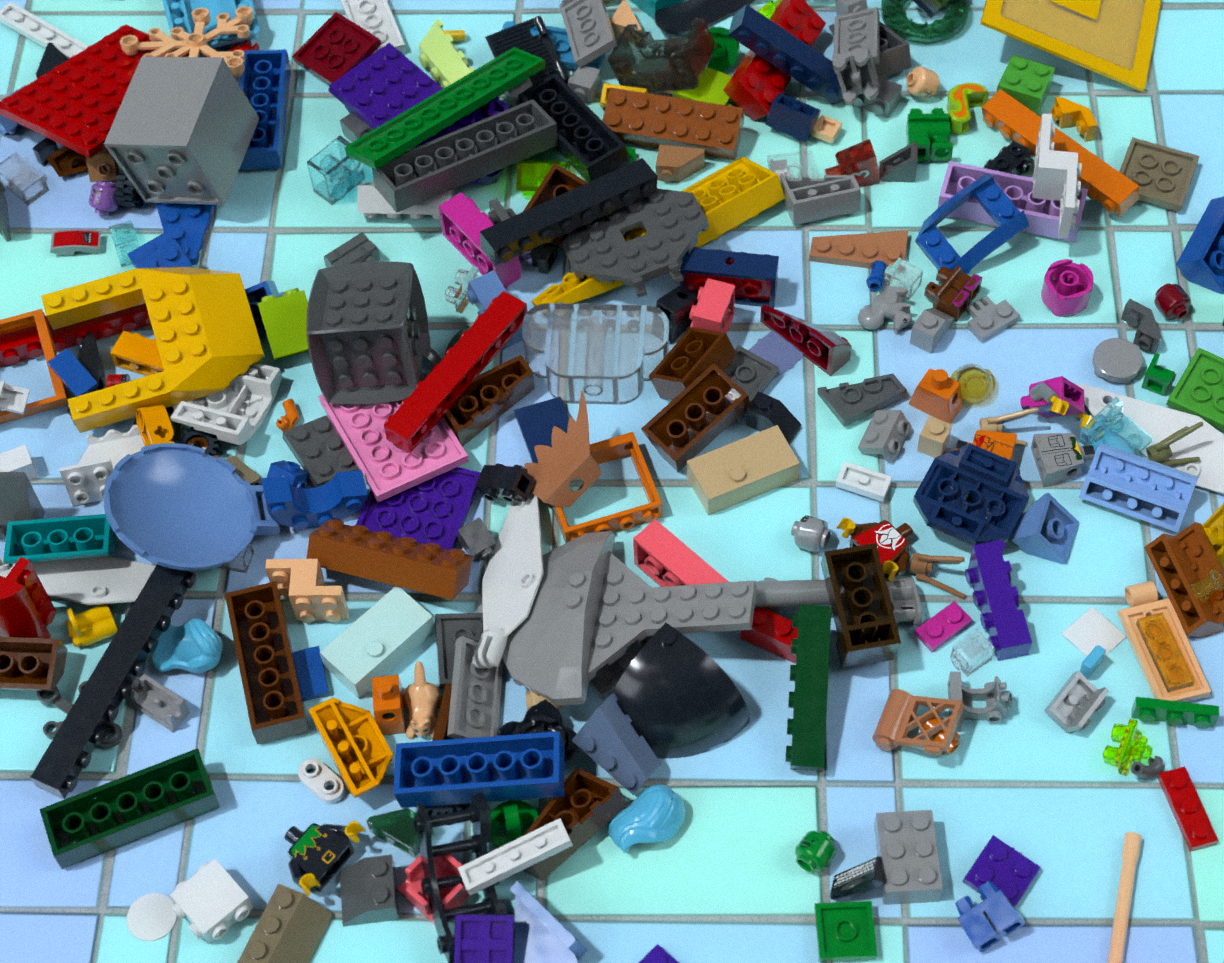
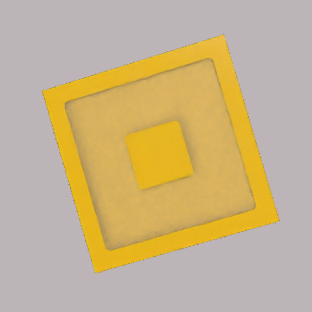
(1095, 34)

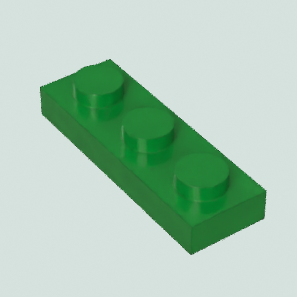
(1174, 712)

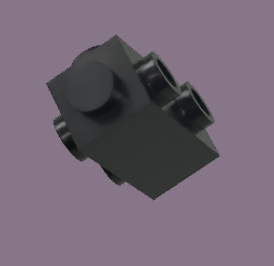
(1011, 159)
(505, 483)

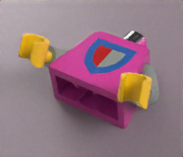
(1057, 398)

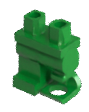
(928, 130)

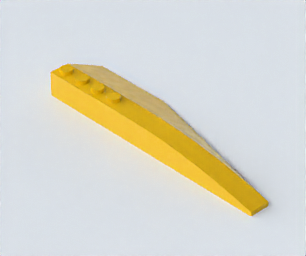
(726, 199)

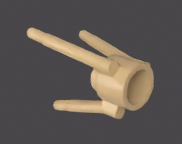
(995, 424)

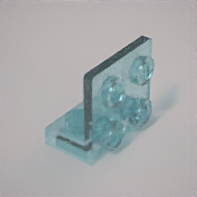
(1115, 430)

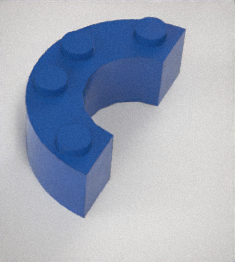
(315, 505)

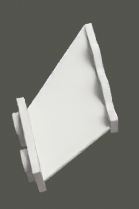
(88, 478)

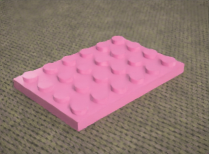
(384, 464)

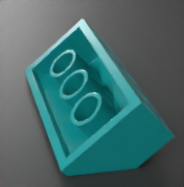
(59, 538)

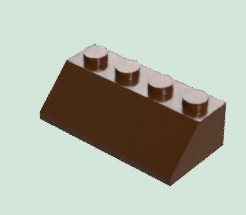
(696, 417)
(31, 663)

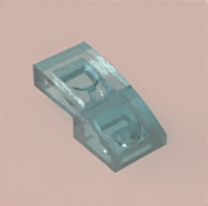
(124, 241)

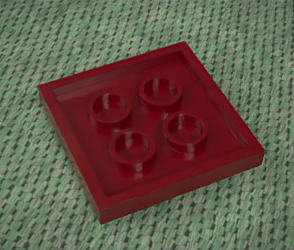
(336, 48)

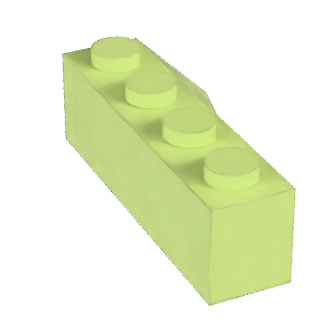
(441, 56)

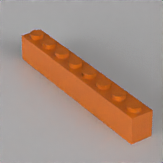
(1022, 125)

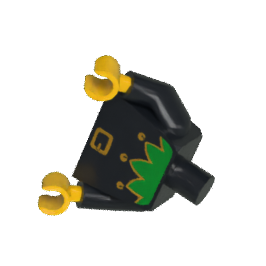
(320, 852)

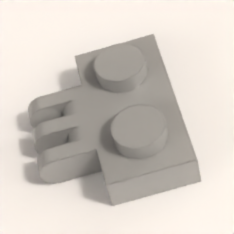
(990, 318)

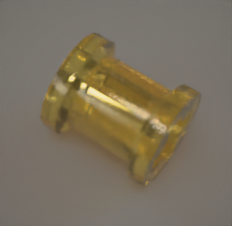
(1207, 586)

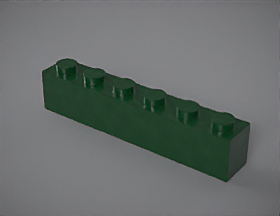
(810, 688)

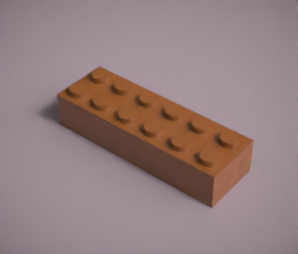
(673, 121)
(390, 559)

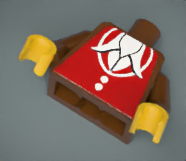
(890, 542)

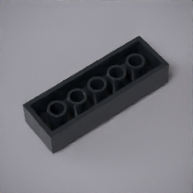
(580, 133)

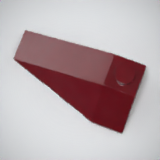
(817, 343)

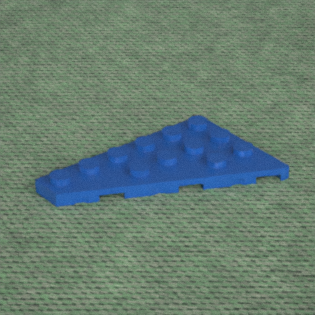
(187, 225)

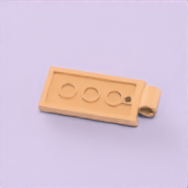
(1143, 603)

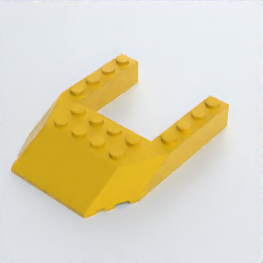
(198, 326)

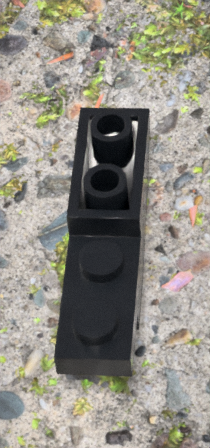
(92, 361)

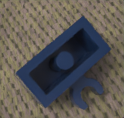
(792, 117)

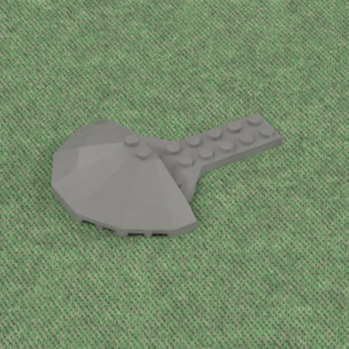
(597, 607)

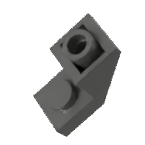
(1147, 332)

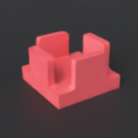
(450, 897)

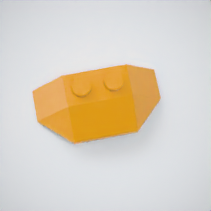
(353, 744)

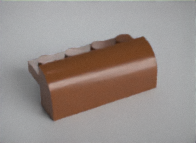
(1179, 563)

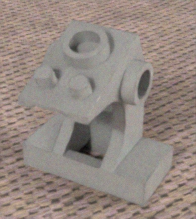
(994, 693)

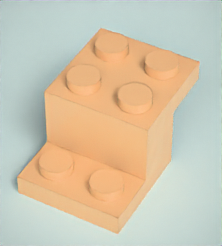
(307, 590)

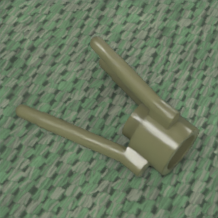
(1161, 451)

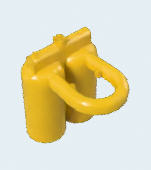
(91, 625)

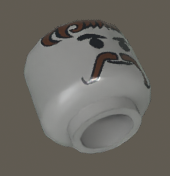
(811, 533)

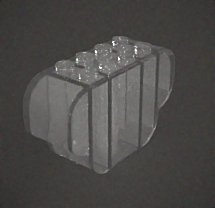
(595, 349)

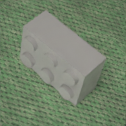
(908, 857)

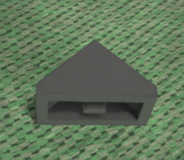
(900, 165)

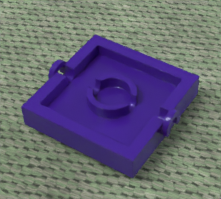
(1004, 868)

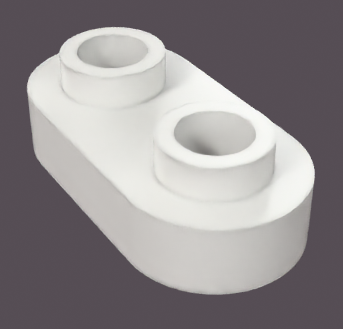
(319, 780)

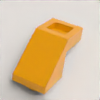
(1072, 114)

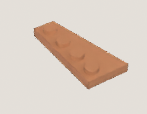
(859, 249)

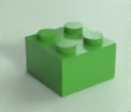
(1027, 82)

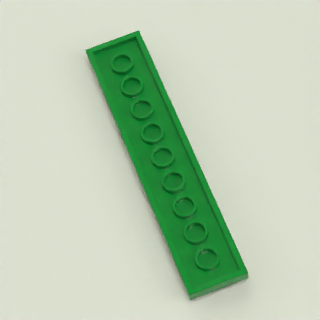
(444, 108)

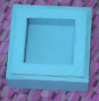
(1092, 661)

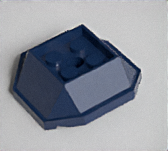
(976, 477)

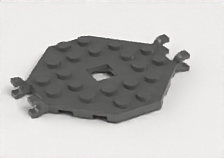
(672, 229)

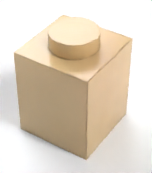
(934, 437)

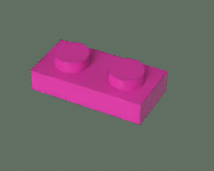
(943, 626)

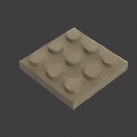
(1160, 172)

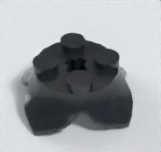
(543, 720)

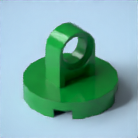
(726, 49)
(511, 821)

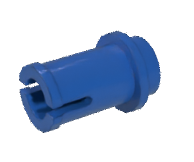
(876, 279)

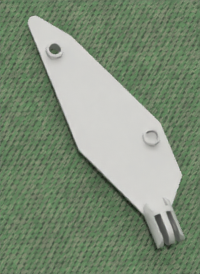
(1161, 423)
(91, 578)
(510, 580)

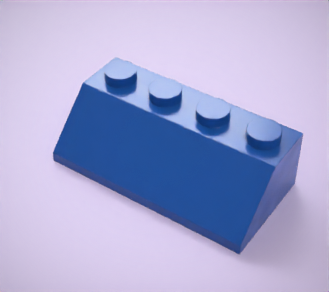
(1204, 254)

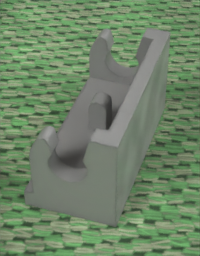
(159, 703)

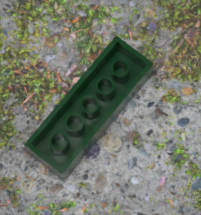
(129, 808)

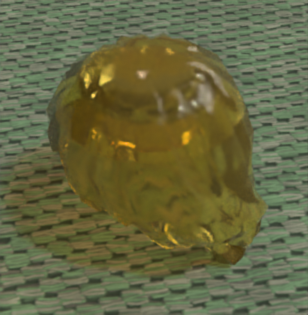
(975, 382)

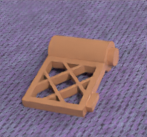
(899, 718)

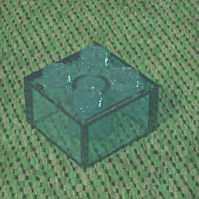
(334, 172)

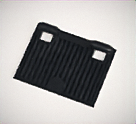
(538, 45)

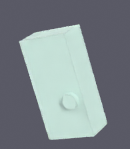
(378, 641)

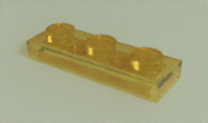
(1165, 652)

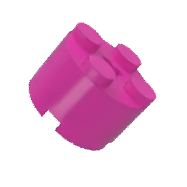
(1067, 287)

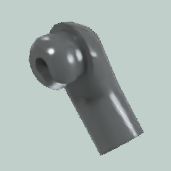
(1153, 768)

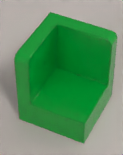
(1157, 378)

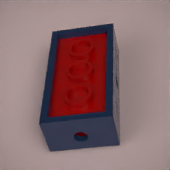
(752, 274)

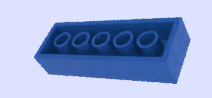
(267, 89)
(495, 765)

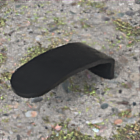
(678, 17)

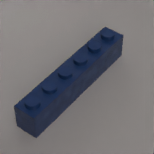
(786, 52)

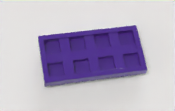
(484, 938)

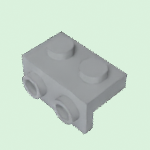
(885, 434)
(1076, 703)

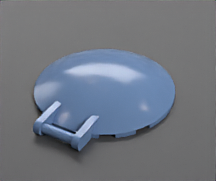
(183, 507)

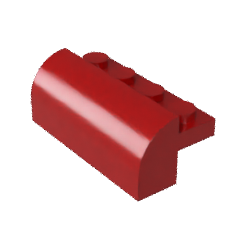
(24, 603)

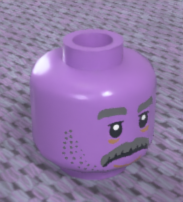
(103, 197)

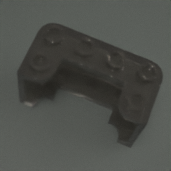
(662, 63)

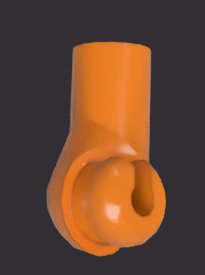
(291, 418)

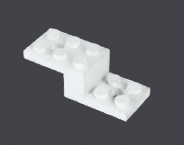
(1056, 176)

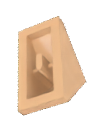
(621, 18)

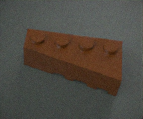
(489, 398)

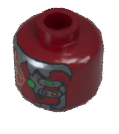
(1172, 301)

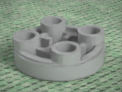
(1117, 360)

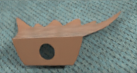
(565, 461)

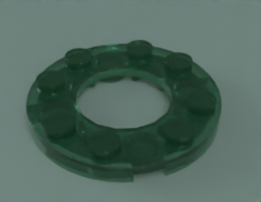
(938, 31)

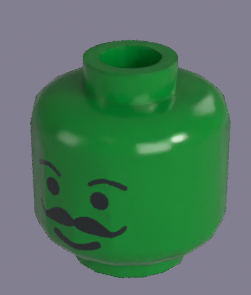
(815, 851)

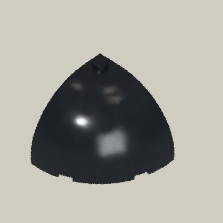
(679, 697)

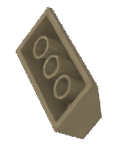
(287, 929)

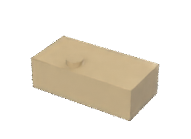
(743, 470)

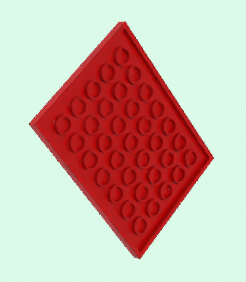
(80, 96)

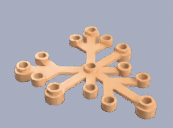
(196, 41)

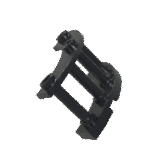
(480, 816)

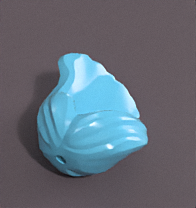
(188, 647)
(648, 819)

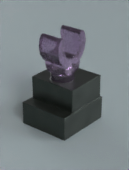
(542, 257)

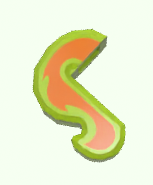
(959, 101)

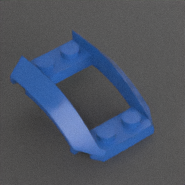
(995, 203)

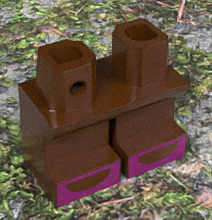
(956, 291)

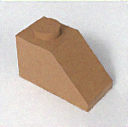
(678, 162)

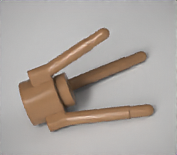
(924, 563)

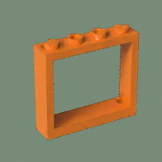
(21, 322)
(607, 451)

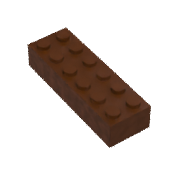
(266, 663)

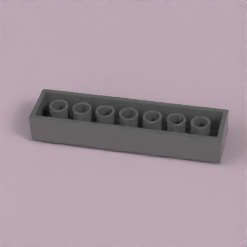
(465, 155)

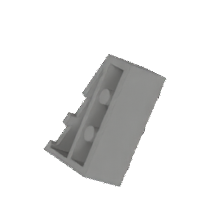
(820, 198)

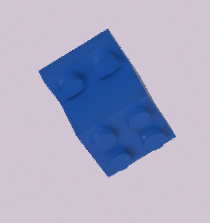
(159, 253)

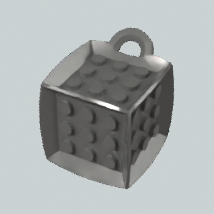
(368, 332)

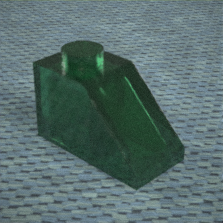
(397, 830)

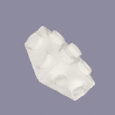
(210, 901)

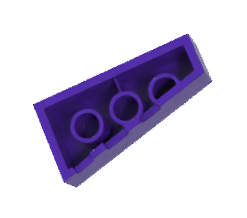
(998, 600)

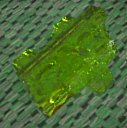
(1132, 747)

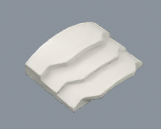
(237, 410)

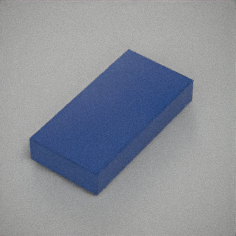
(72, 373)
(311, 673)

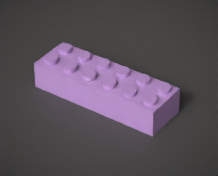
(1040, 213)

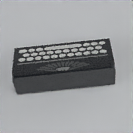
(858, 880)

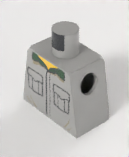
(1059, 457)

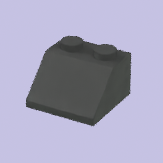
(369, 891)

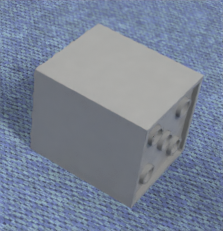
(182, 130)

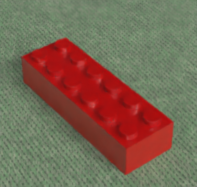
(757, 80)

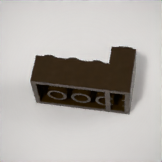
(860, 606)

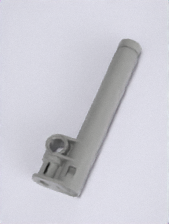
(788, 593)

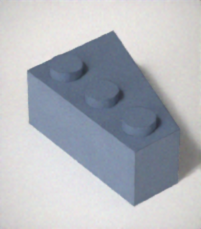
(616, 746)

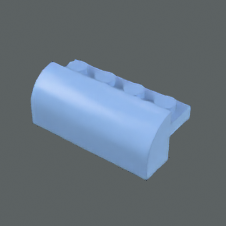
(1138, 487)

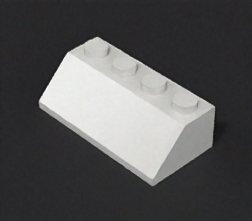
(372, 203)

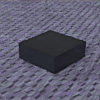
(44, 149)

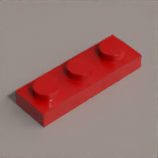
(1187, 809)

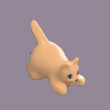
(421, 700)

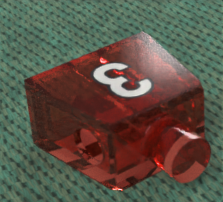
(857, 161)

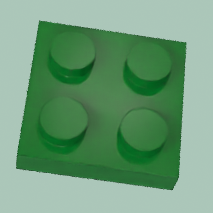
(845, 931)

